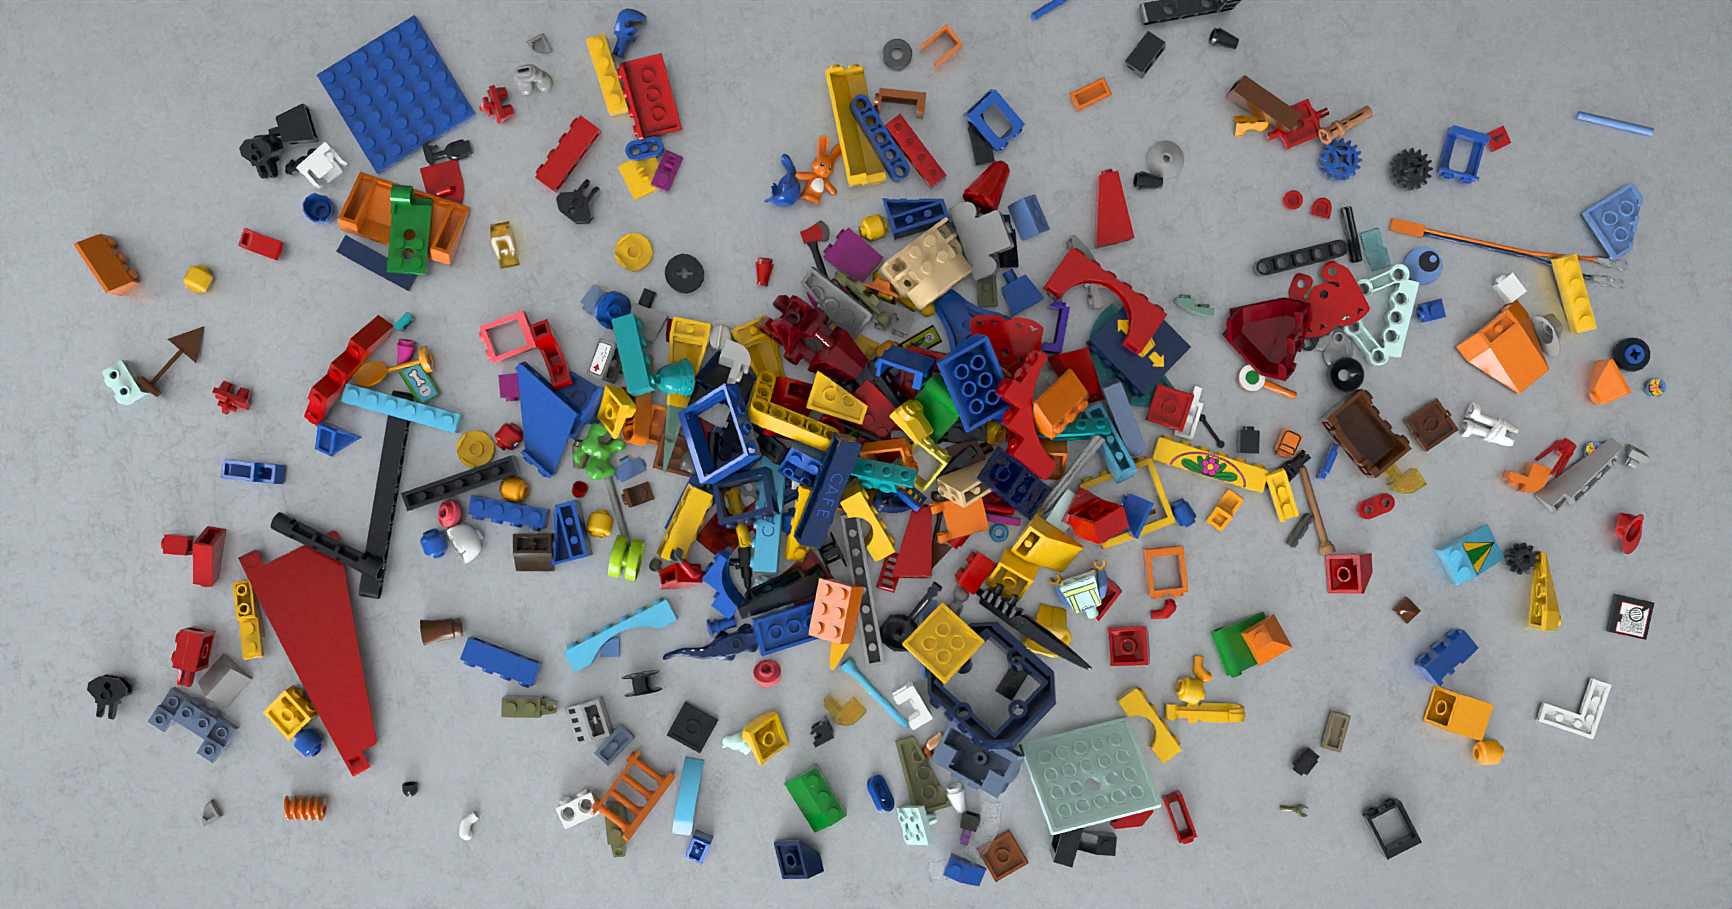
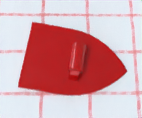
(444, 181)

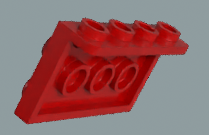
(649, 96)

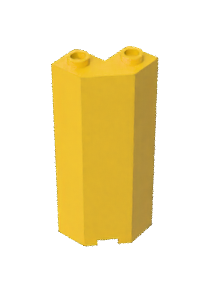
(859, 158)

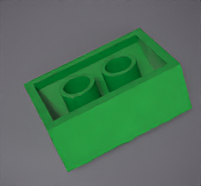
(816, 798)

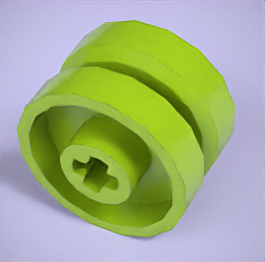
(626, 557)

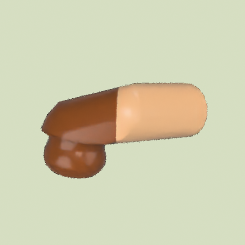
(931, 744)

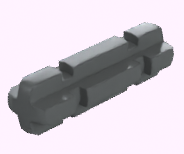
(1300, 530)

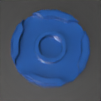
(611, 306)

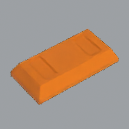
(1090, 93)

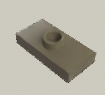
(1335, 731)

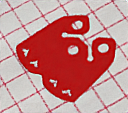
(1339, 302)
(1010, 337)

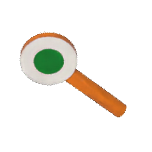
(1252, 381)

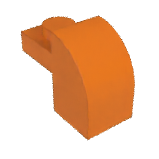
(1532, 480)

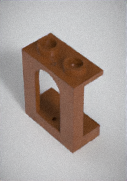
(901, 97)

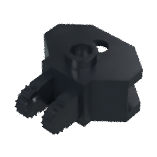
(263, 153)
(576, 200)
(109, 691)

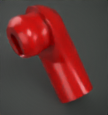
(1166, 612)

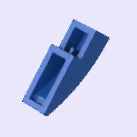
(252, 471)

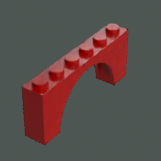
(1142, 315)

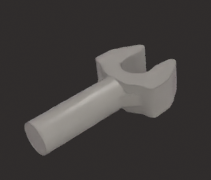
(753, 493)

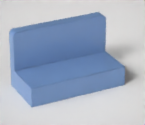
(1028, 217)

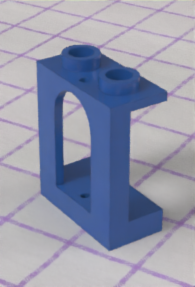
(980, 106)
(1477, 138)

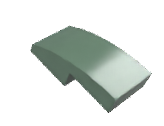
(1188, 304)

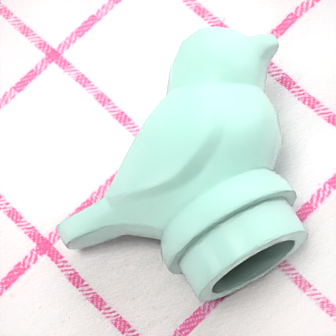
(736, 742)

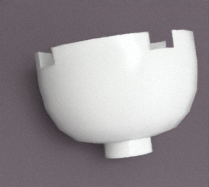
(465, 541)

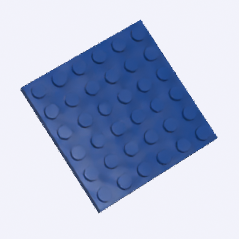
(396, 94)

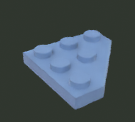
(1616, 220)

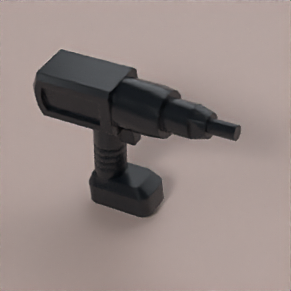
(959, 460)
(743, 564)

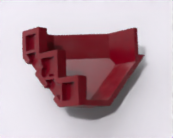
(1269, 334)

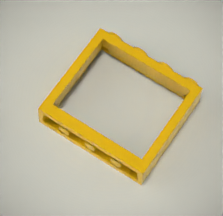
(1148, 527)

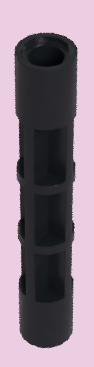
(328, 546)

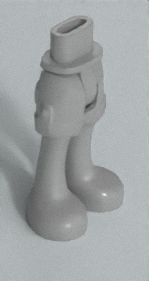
(527, 74)

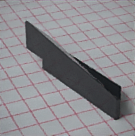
(781, 591)

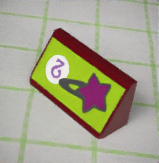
(927, 337)

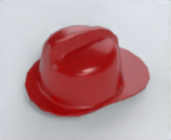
(1629, 530)

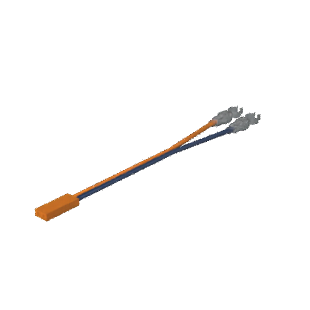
(1417, 230)

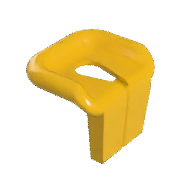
(1055, 621)

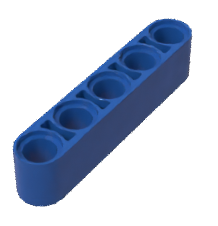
(879, 128)

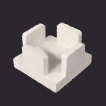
(322, 164)

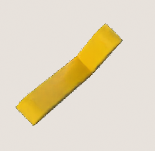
(783, 420)

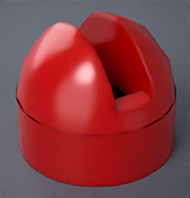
(579, 489)

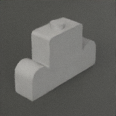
(981, 238)

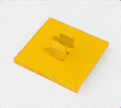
(639, 176)

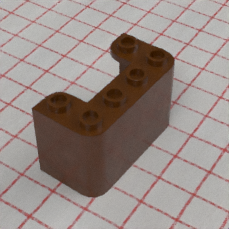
(1364, 434)

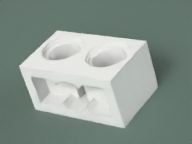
(581, 812)

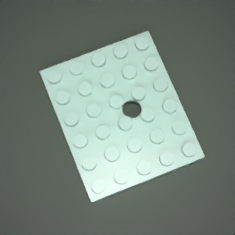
(1100, 752)

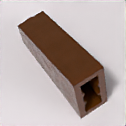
(1264, 104)

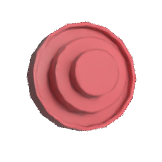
(449, 513)
(767, 673)

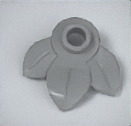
(1335, 349)

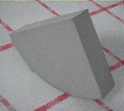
(539, 44)
(210, 813)

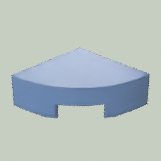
(611, 648)

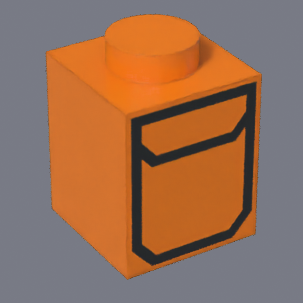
(1287, 443)

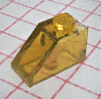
(504, 244)

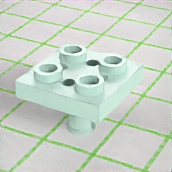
(916, 824)

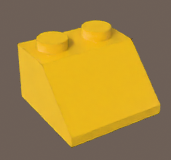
(1013, 574)

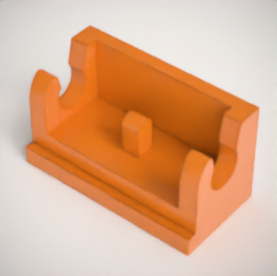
(657, 423)

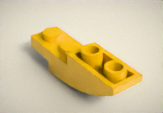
(250, 620)

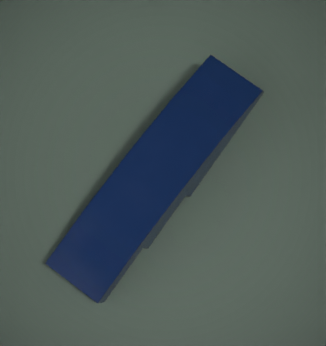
(373, 261)

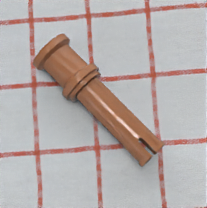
(1338, 128)

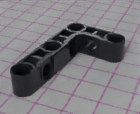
(1154, 12)

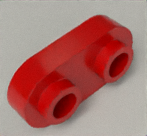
(1376, 506)

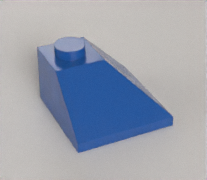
(1137, 512)

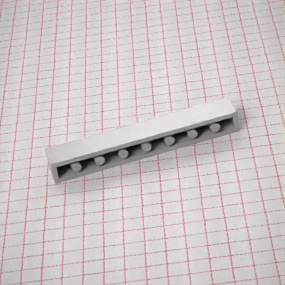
(861, 576)

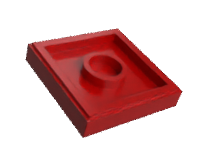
(1169, 407)

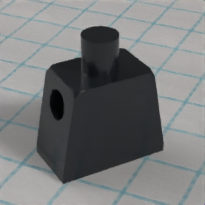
(295, 126)

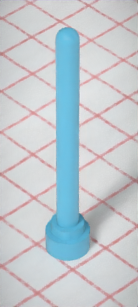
(850, 667)

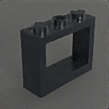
(1065, 846)

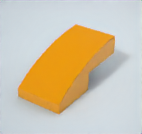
(1224, 510)

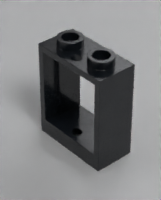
(1400, 845)

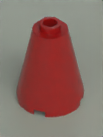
(988, 187)

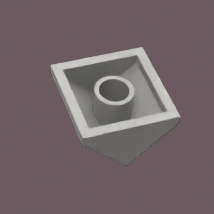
(223, 681)

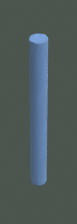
(1615, 123)

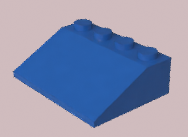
(972, 380)

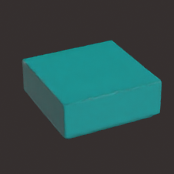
(404, 322)

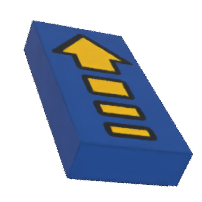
(911, 497)

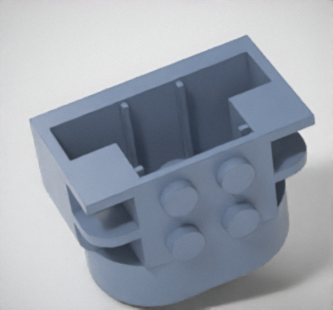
(982, 768)

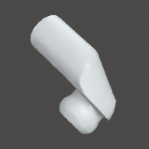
(465, 825)

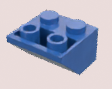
(802, 463)

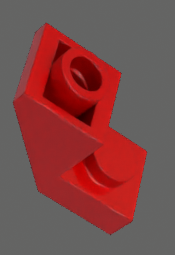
(260, 244)

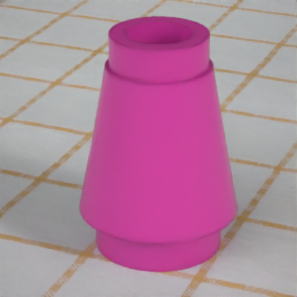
(405, 350)

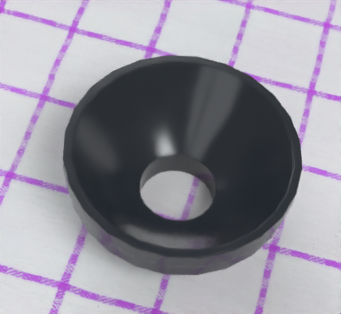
(1355, 371)

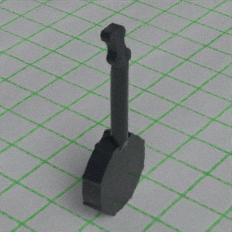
(900, 627)

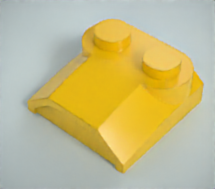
(615, 409)
(912, 421)
(765, 736)

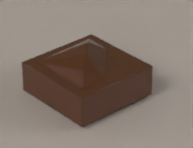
(1406, 610)

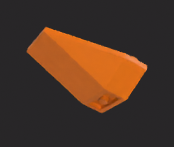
(1507, 349)

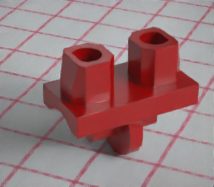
(500, 112)
(224, 394)

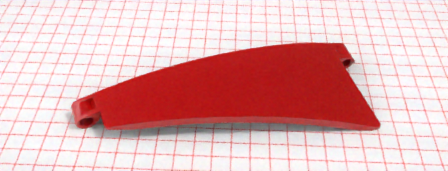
(314, 621)

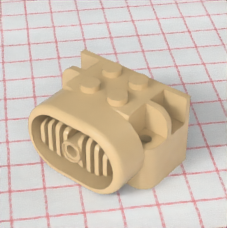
(927, 266)

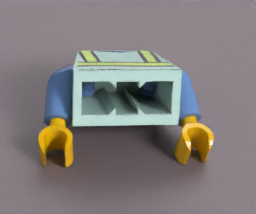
(1083, 591)

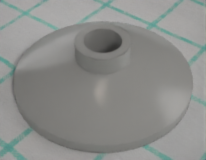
(1158, 166)

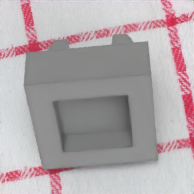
(1635, 456)

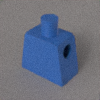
(1019, 293)

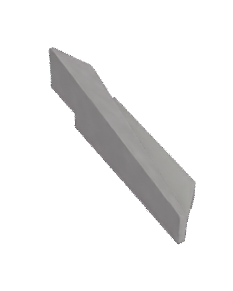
(1579, 478)

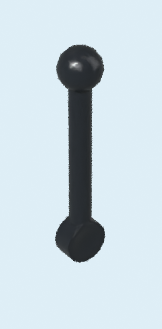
(1220, 443)

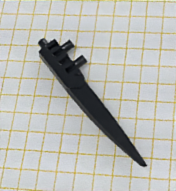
(1010, 614)

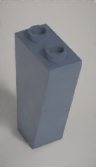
(1122, 416)

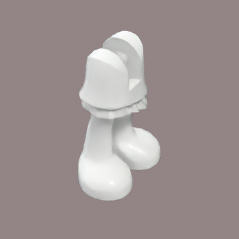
(1495, 434)

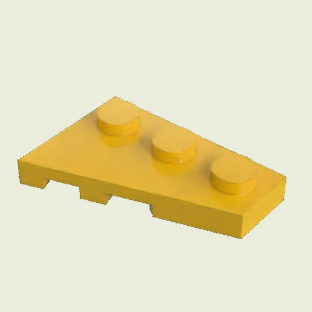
(834, 400)

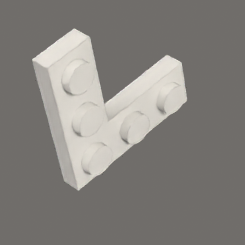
(1589, 715)

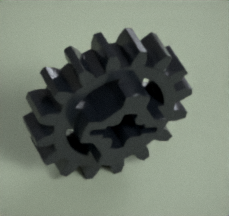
(1408, 161)

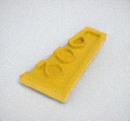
(793, 549)

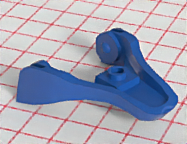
(956, 314)

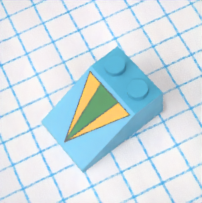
(1470, 555)

